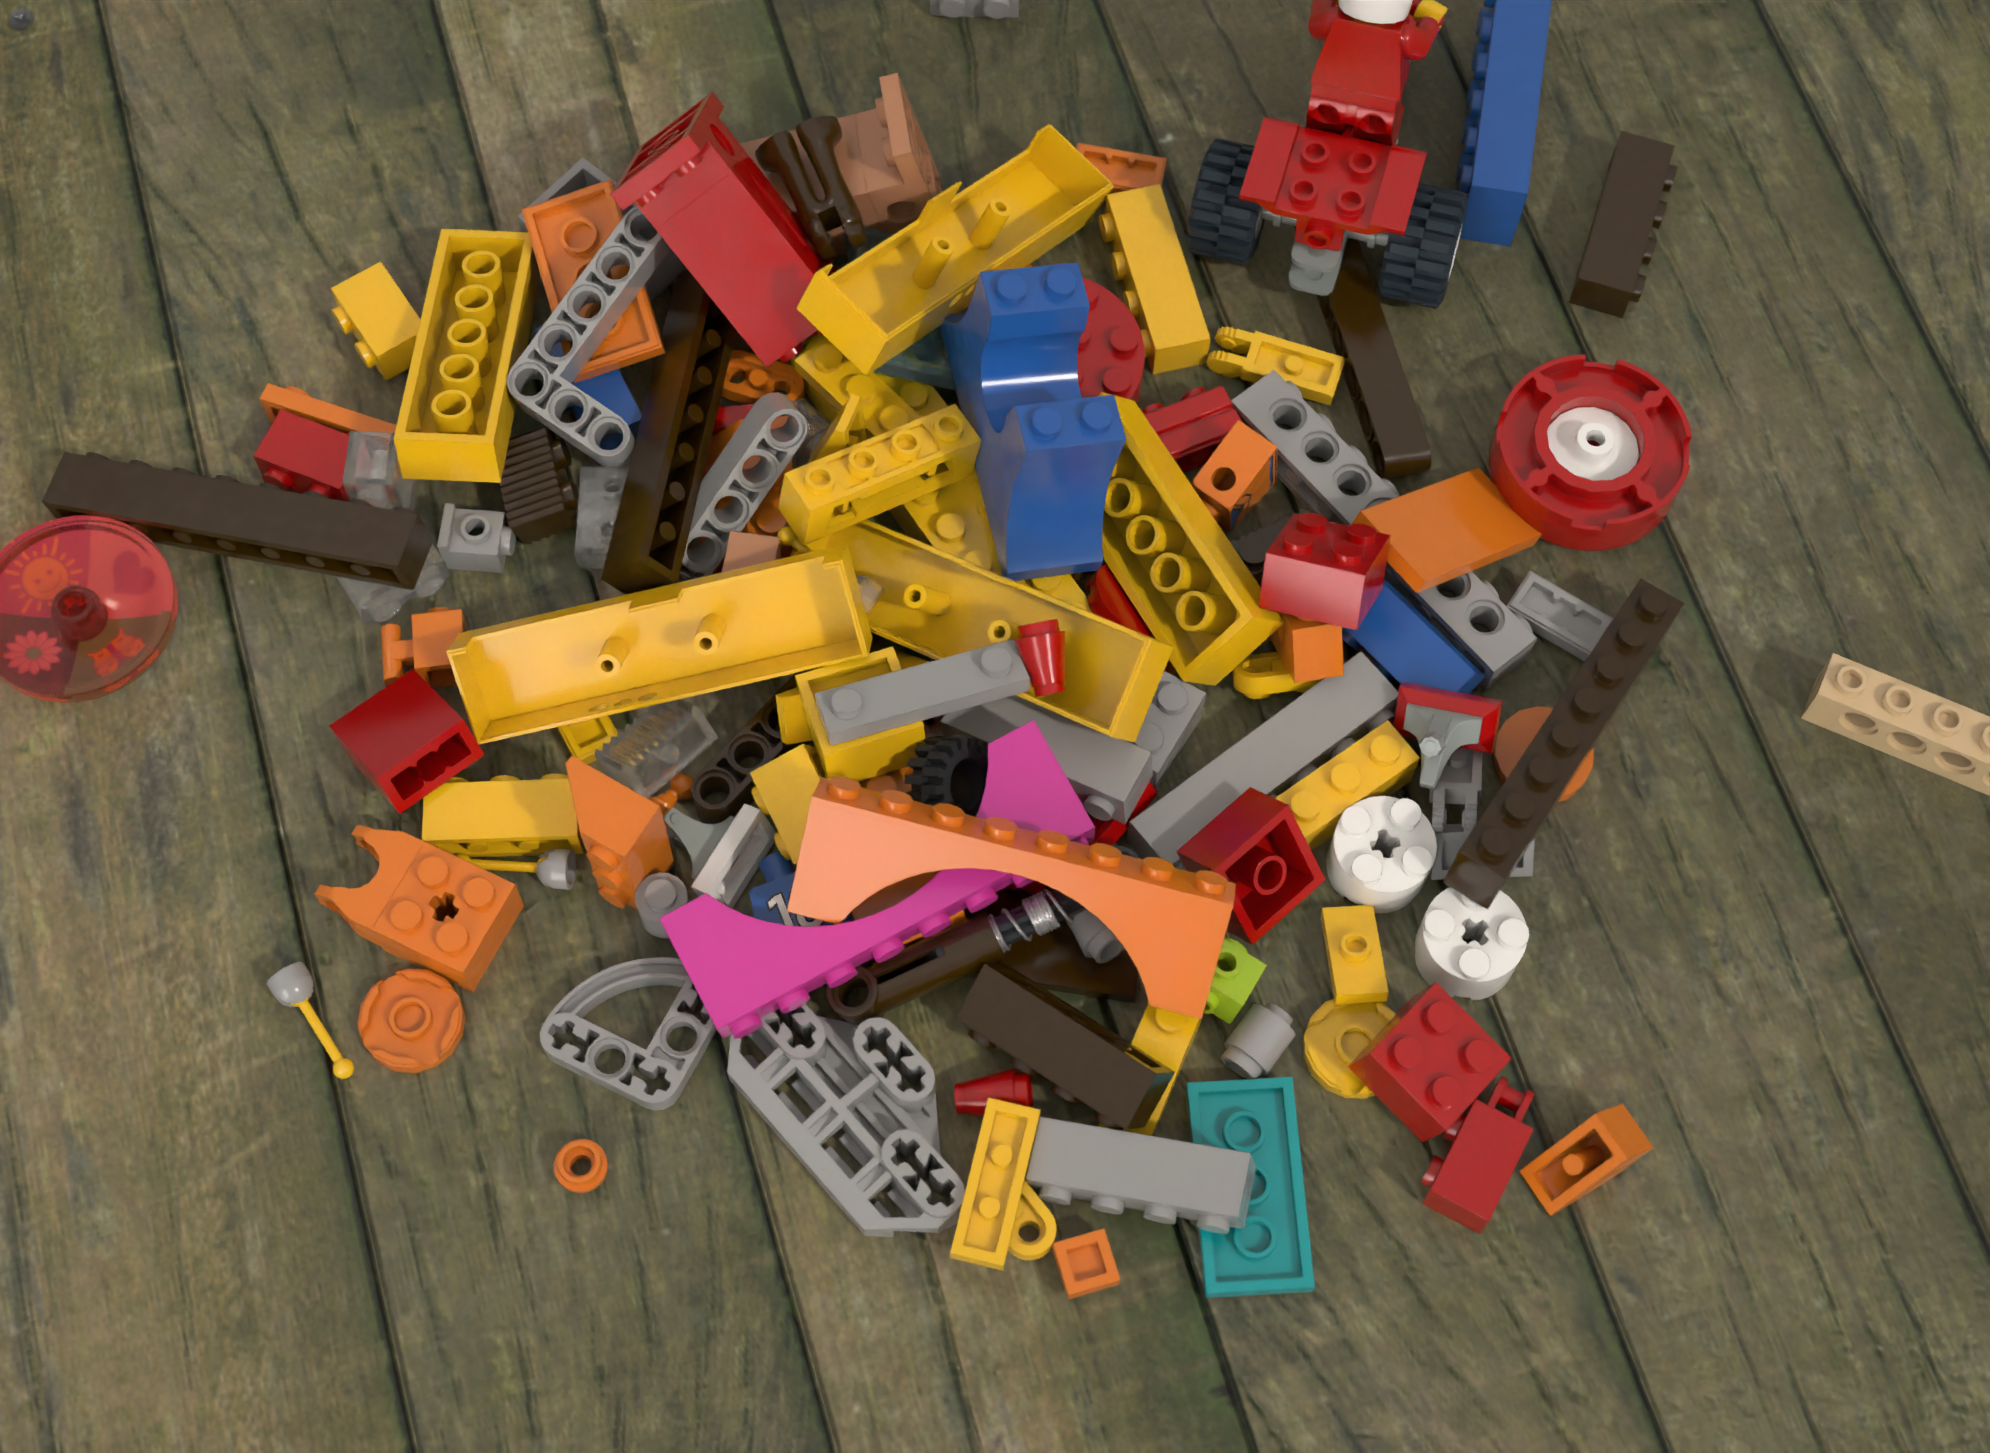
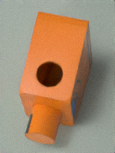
(1237, 475)

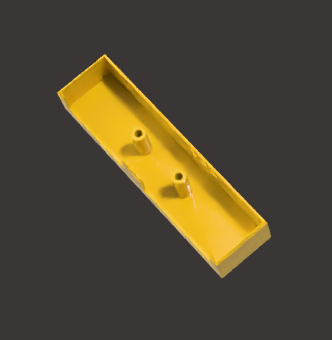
(933, 264)
(955, 606)
(661, 644)

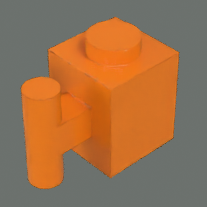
(427, 650)

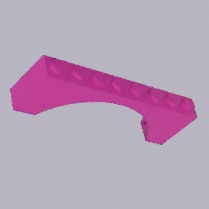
(758, 966)

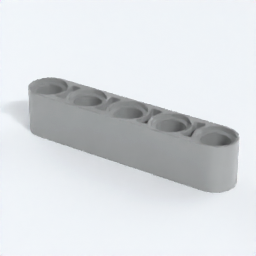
(745, 485)

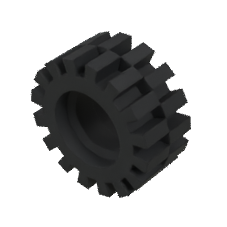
(946, 760)

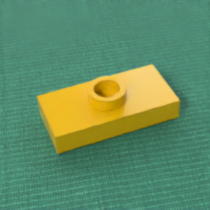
(1354, 954)

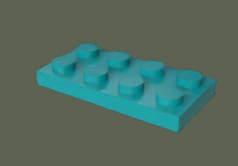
(1275, 1245)

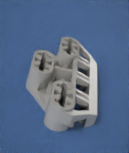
(850, 1093)

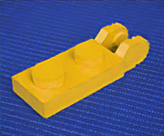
(1309, 368)

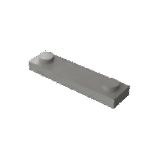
(922, 692)

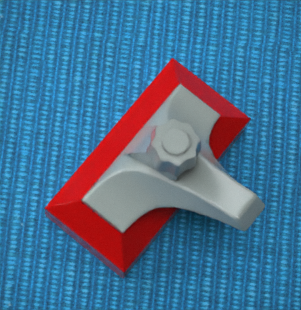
(1443, 723)

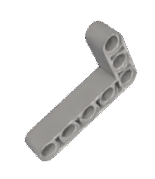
(586, 336)

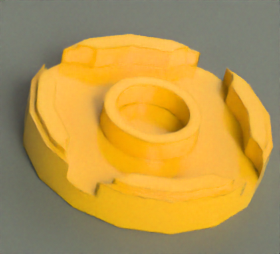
(1336, 1038)

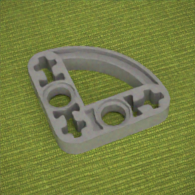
(657, 1057)

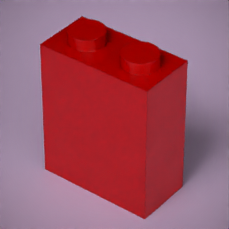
(406, 740)

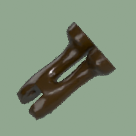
(838, 208)

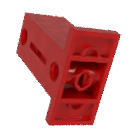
(726, 227)

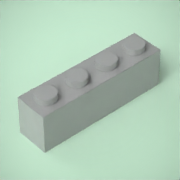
(1101, 769)
(1141, 1174)

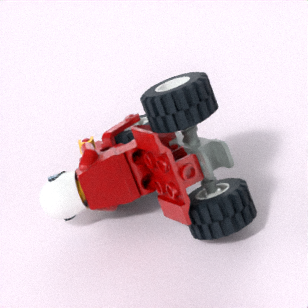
(1344, 167)

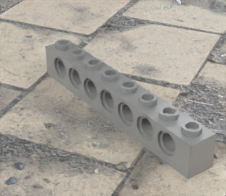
(1318, 487)

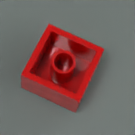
(1324, 570)
(1263, 853)
(1429, 1062)

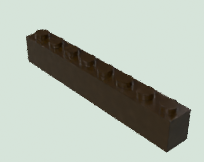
(671, 443)
(245, 519)
(1562, 745)

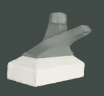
(724, 852)

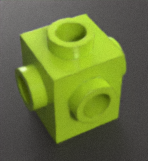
(1233, 980)

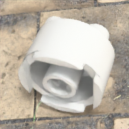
(1377, 829)
(1476, 967)

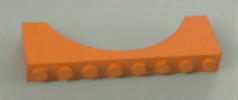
(1160, 914)

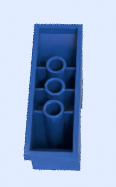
(1041, 444)

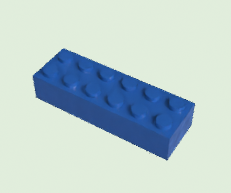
(1502, 117)

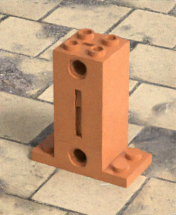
(881, 162)

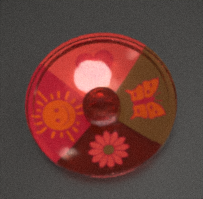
(82, 608)

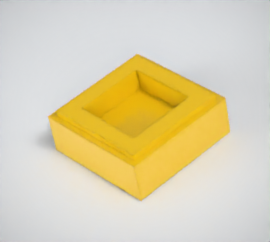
(587, 736)

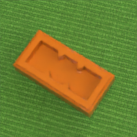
(1125, 168)

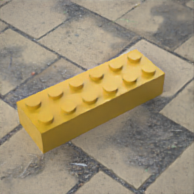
(468, 338)
(1178, 560)

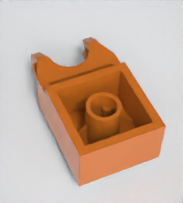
(413, 894)

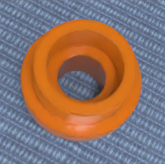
(575, 1151)

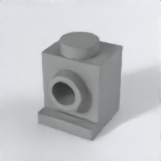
(475, 539)

